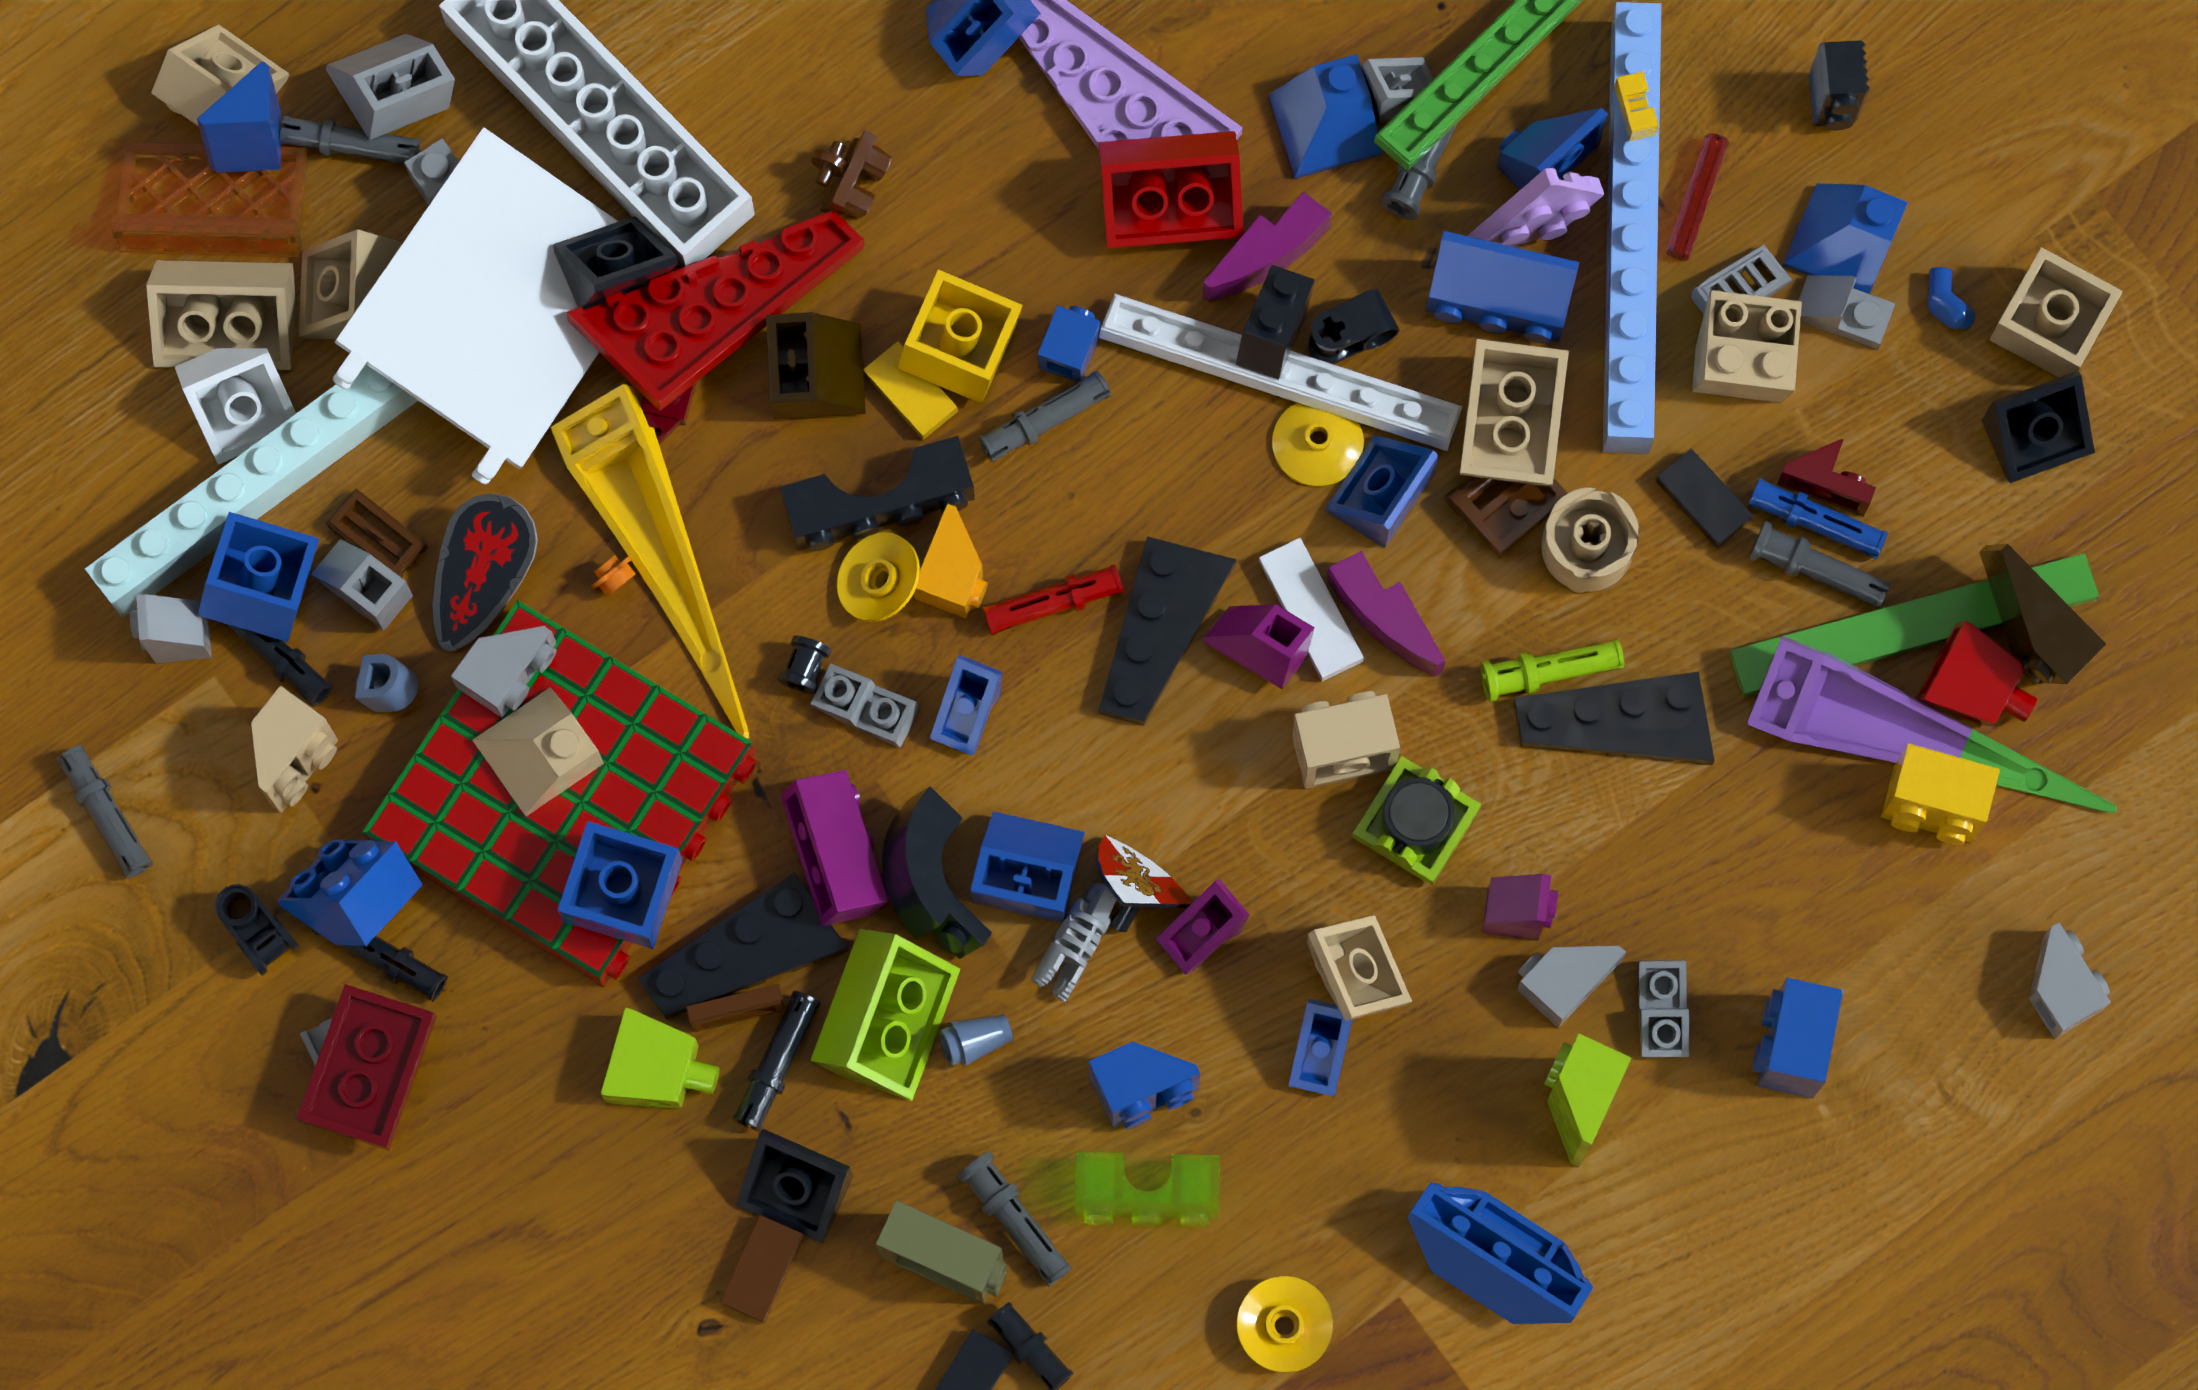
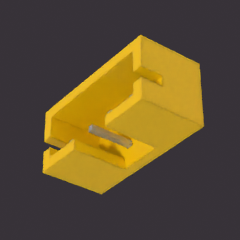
(1637, 116)

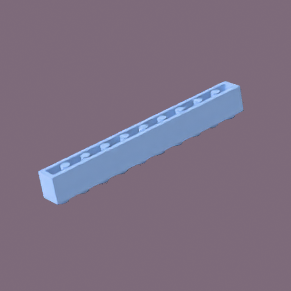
(1631, 240)

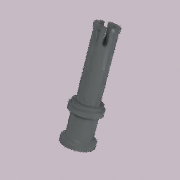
(1412, 184)
(1797, 557)
(1001, 1201)

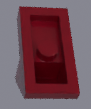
(1815, 477)

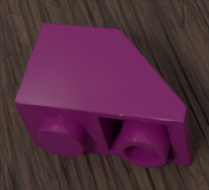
(1263, 640)
(1519, 906)

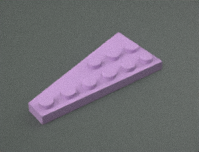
(1111, 84)

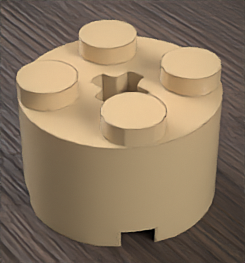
(1585, 565)

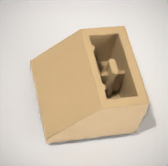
(1747, 347)
(289, 747)

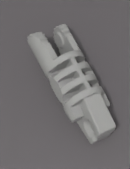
(1076, 940)

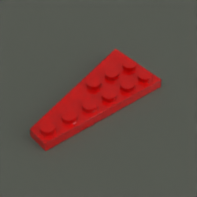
(704, 312)

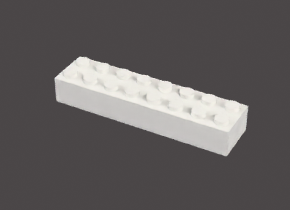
(605, 120)

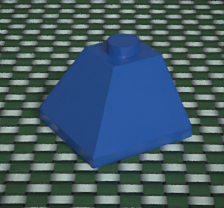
(1326, 117)
(1551, 143)
(1845, 233)

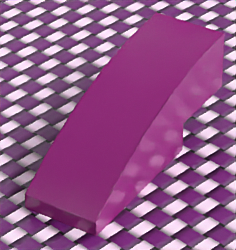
(1267, 246)
(1385, 613)

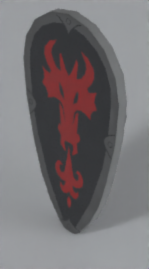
(480, 566)

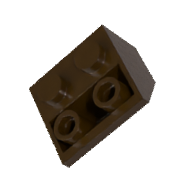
(814, 366)

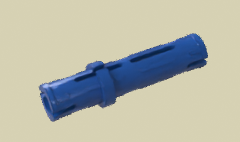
(1817, 518)

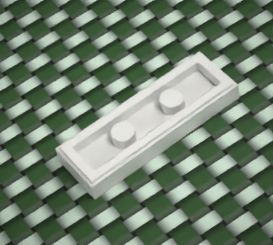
(1307, 597)

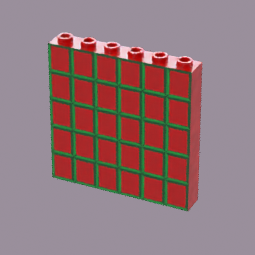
(659, 780)

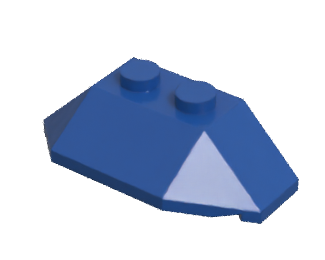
(1498, 1256)

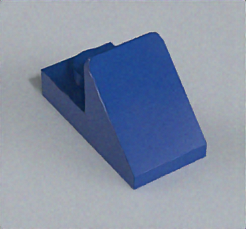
(967, 705)
(1320, 1048)

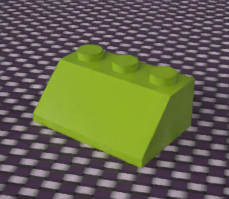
(885, 1013)
(1582, 1091)

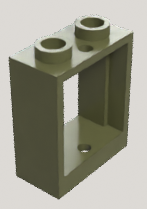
(942, 1253)

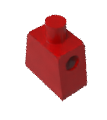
(1976, 679)

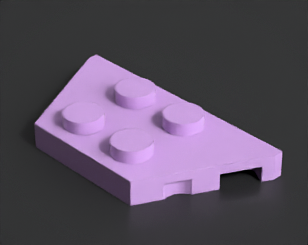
(1541, 209)

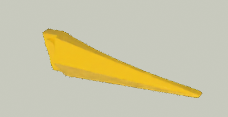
(627, 481)

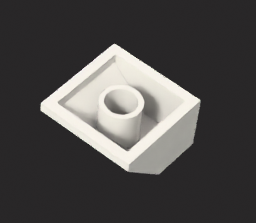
(235, 398)

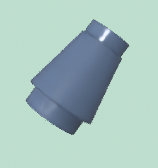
(974, 1038)

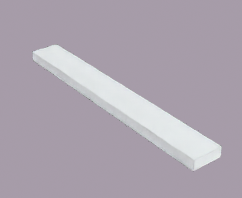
(1302, 379)

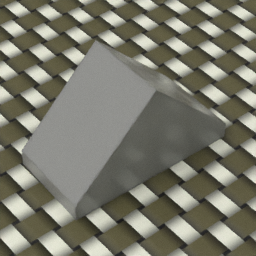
(1394, 84)

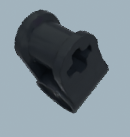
(1359, 324)
(259, 933)

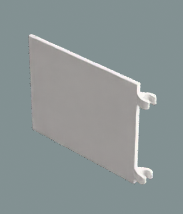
(480, 305)

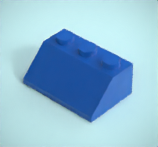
(1501, 288)

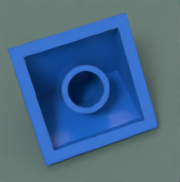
(244, 125)
(1383, 487)

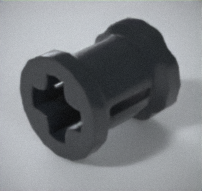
(804, 664)

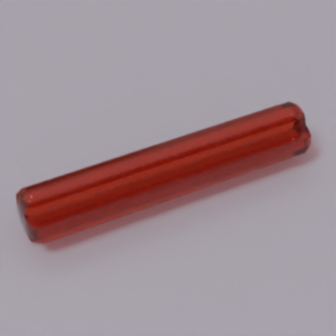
(1697, 197)

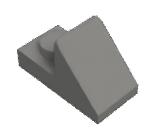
(1844, 311)

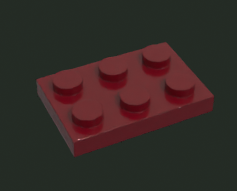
(366, 1067)

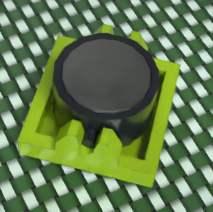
(1417, 819)

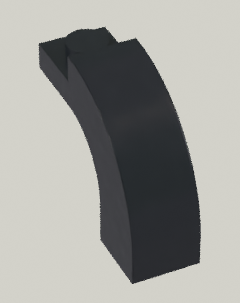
(916, 875)

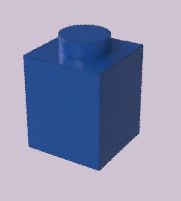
(1069, 343)

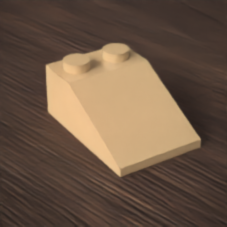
(1514, 412)

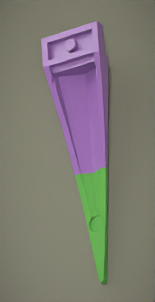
(1838, 707)

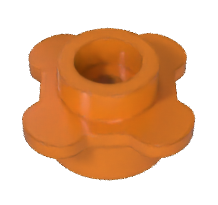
(613, 574)

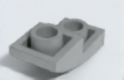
(865, 706)
(1663, 1008)

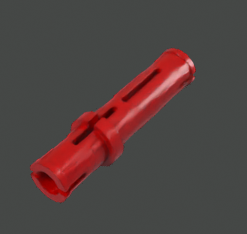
(1053, 599)

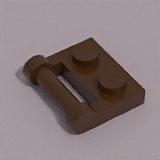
(1508, 515)

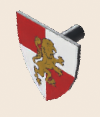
(1135, 882)

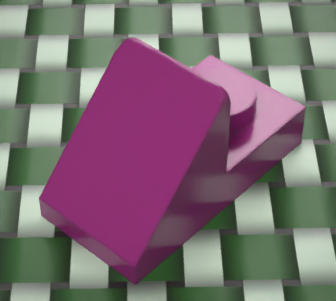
(1203, 927)

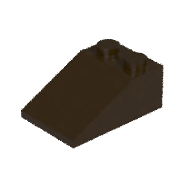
(2036, 620)

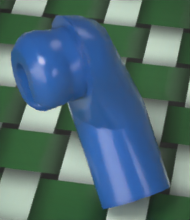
(1944, 303)

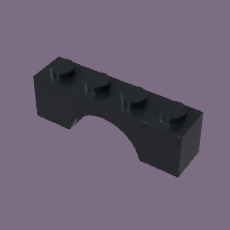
(825, 513)

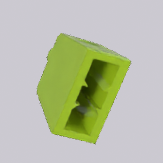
(654, 1065)

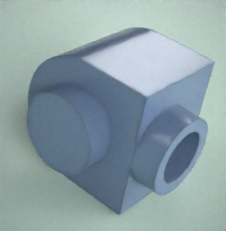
(385, 683)

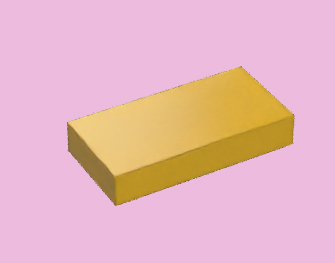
(915, 399)

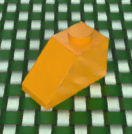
(951, 569)

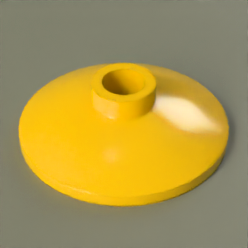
(1310, 462)
(866, 569)
(1288, 1299)

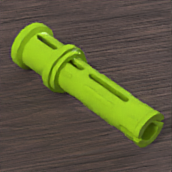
(1530, 672)

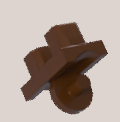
(860, 158)

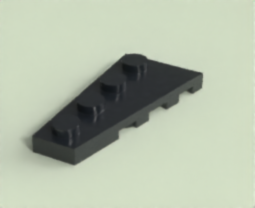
(1163, 614)
(1636, 718)
(750, 946)

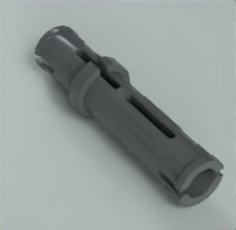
(330, 138)
(1053, 411)
(96, 797)

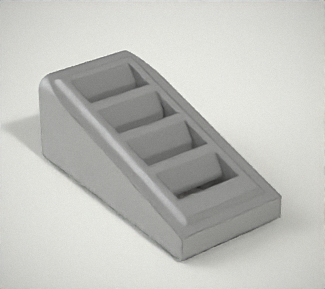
(1733, 272)

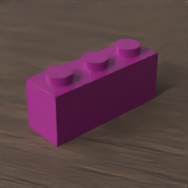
(834, 847)

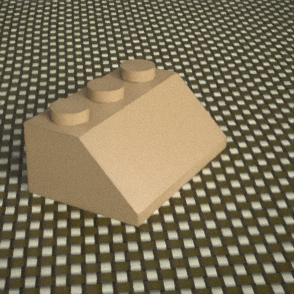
(220, 306)

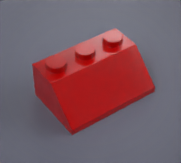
(1171, 189)

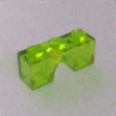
(1187, 1195)

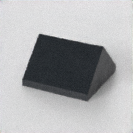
(612, 261)
(2040, 427)
(794, 1185)

